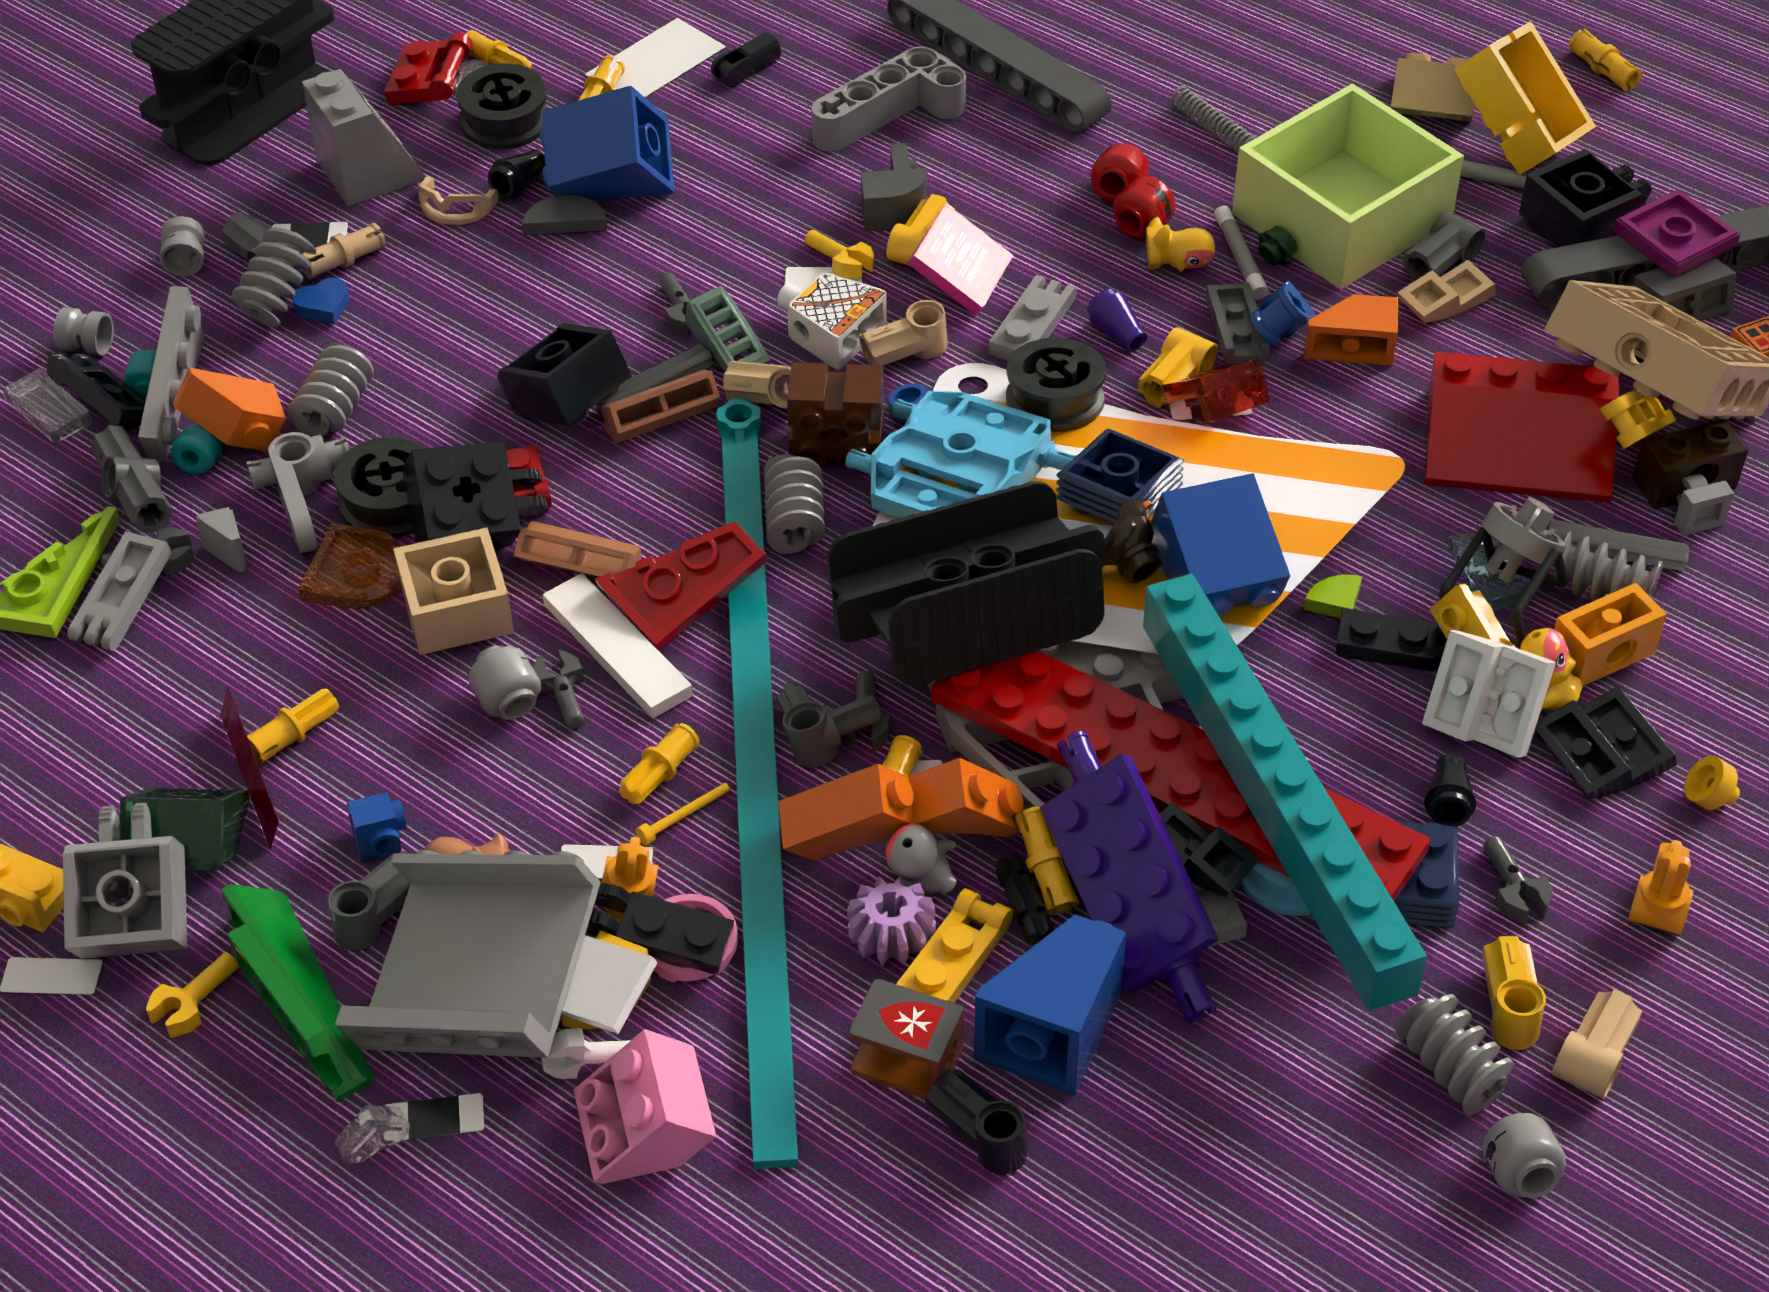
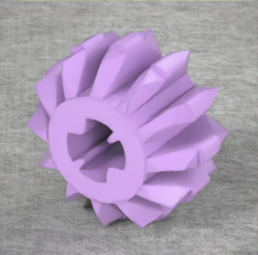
(891, 920)

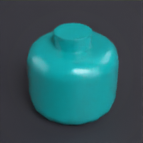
(139, 371)
(196, 450)

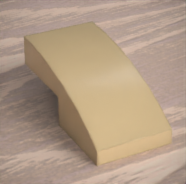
(1445, 296)

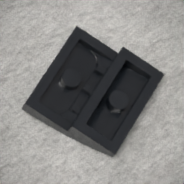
(1605, 744)

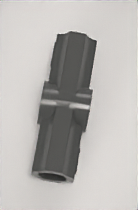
(131, 479)

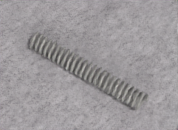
(1215, 121)

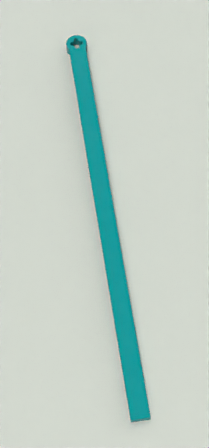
(758, 811)

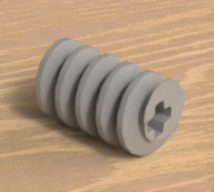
(270, 274)
(330, 390)
(793, 503)
(1602, 572)
(1455, 1052)

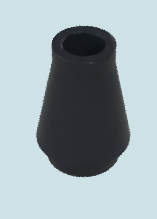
(516, 173)
(1450, 794)

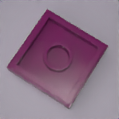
(1676, 232)

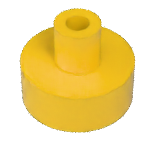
(1712, 783)

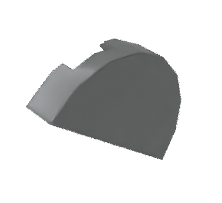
(564, 215)

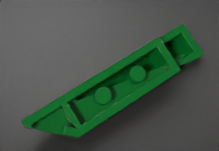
(292, 985)

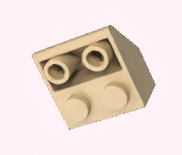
(1430, 89)

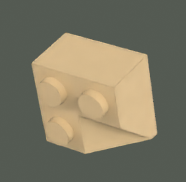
(454, 591)

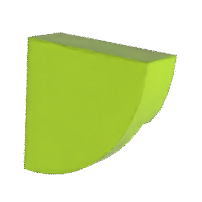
(1333, 595)

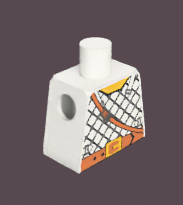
(832, 315)

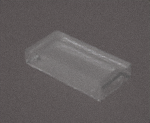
(47, 405)

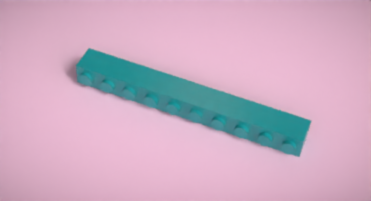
(1284, 795)

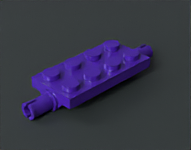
(1131, 873)

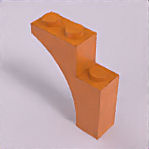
(879, 801)

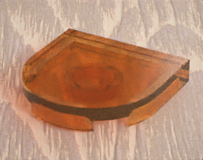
(352, 569)

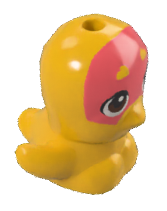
(1180, 249)
(1563, 685)

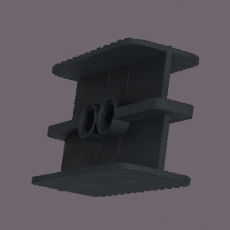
(228, 71)
(969, 583)

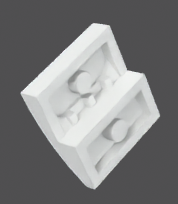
(1488, 693)

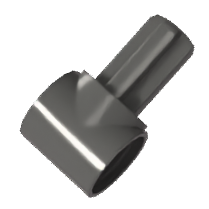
(817, 731)

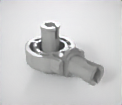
(1521, 535)

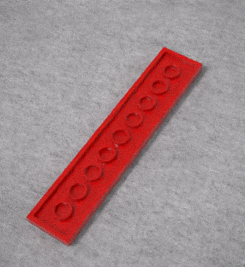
(1045, 700)

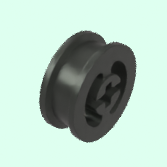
(482, 111)
(1057, 381)
(379, 467)

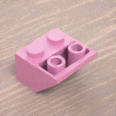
(644, 1109)

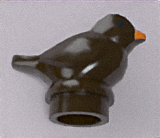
(1130, 542)

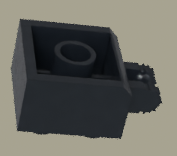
(1580, 198)
(565, 374)
(482, 477)

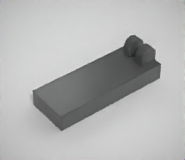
(1230, 313)

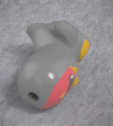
(921, 859)

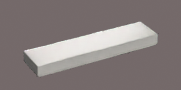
(617, 645)

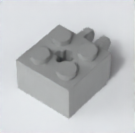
(102, 873)

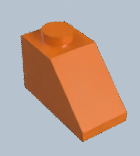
(1355, 331)
(232, 408)

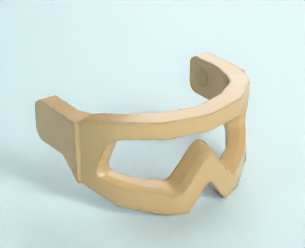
(482, 206)

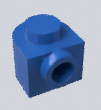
(376, 825)

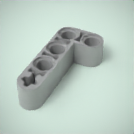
(887, 92)

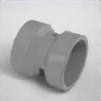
(182, 246)
(85, 331)

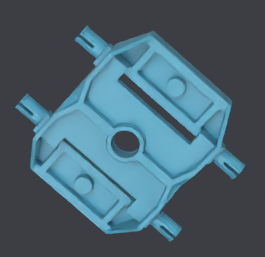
(1003, 452)

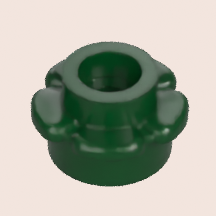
(1277, 246)

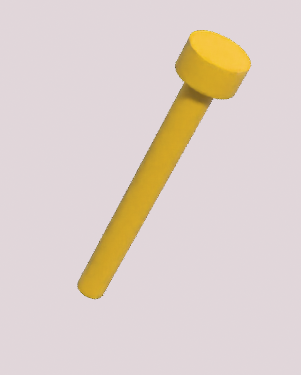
(647, 832)

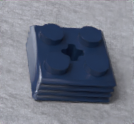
(1114, 471)
(1433, 888)

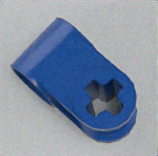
(1281, 314)

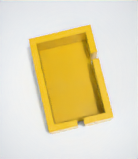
(1524, 98)

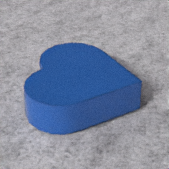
(322, 302)

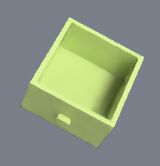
(1347, 184)

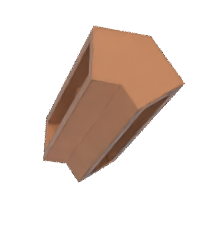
(658, 404)
(574, 551)

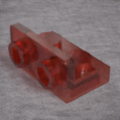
(1222, 389)

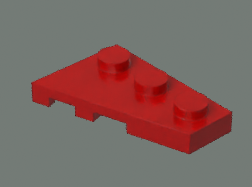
(679, 587)

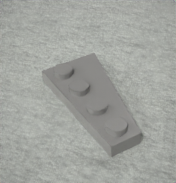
(176, 352)

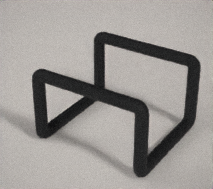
(1554, 556)

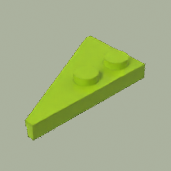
(48, 587)

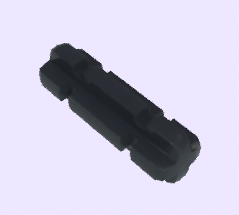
(1024, 898)

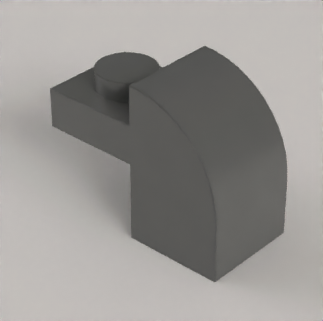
(892, 194)

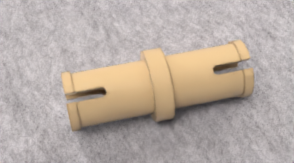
(344, 250)

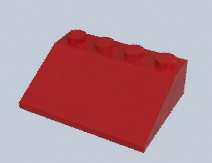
(1520, 427)

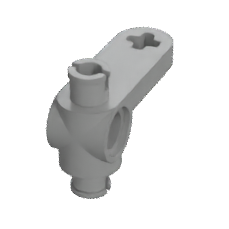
(297, 468)

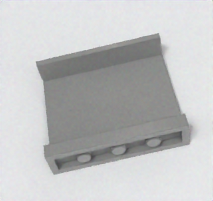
(478, 955)

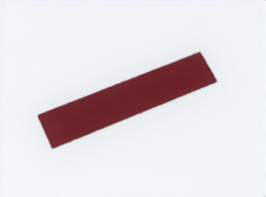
(249, 768)

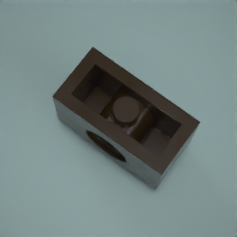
(1703, 449)

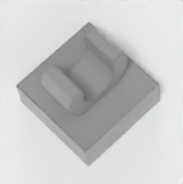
(1702, 505)

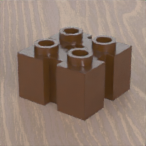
(834, 411)

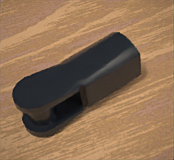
(746, 59)

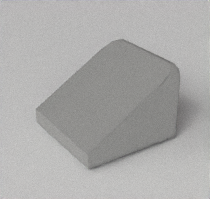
(222, 538)

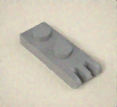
(1032, 316)
(119, 591)

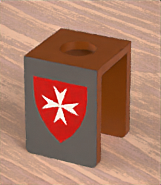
(906, 1038)

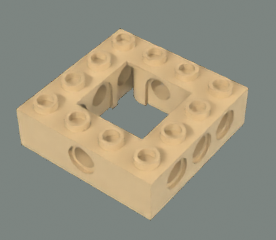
(1681, 355)

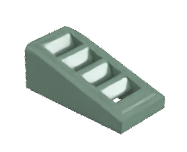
(714, 310)

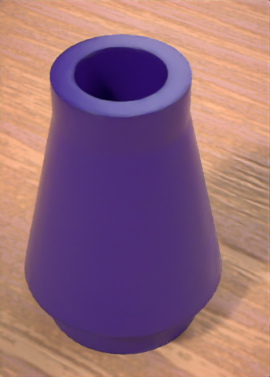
(1115, 317)

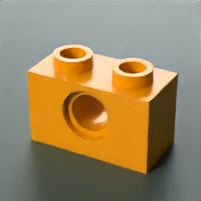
(1611, 632)

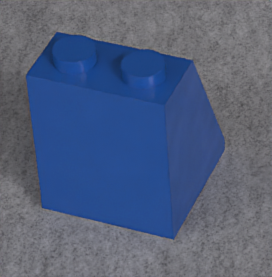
(607, 147)
(1224, 540)
(1052, 1004)

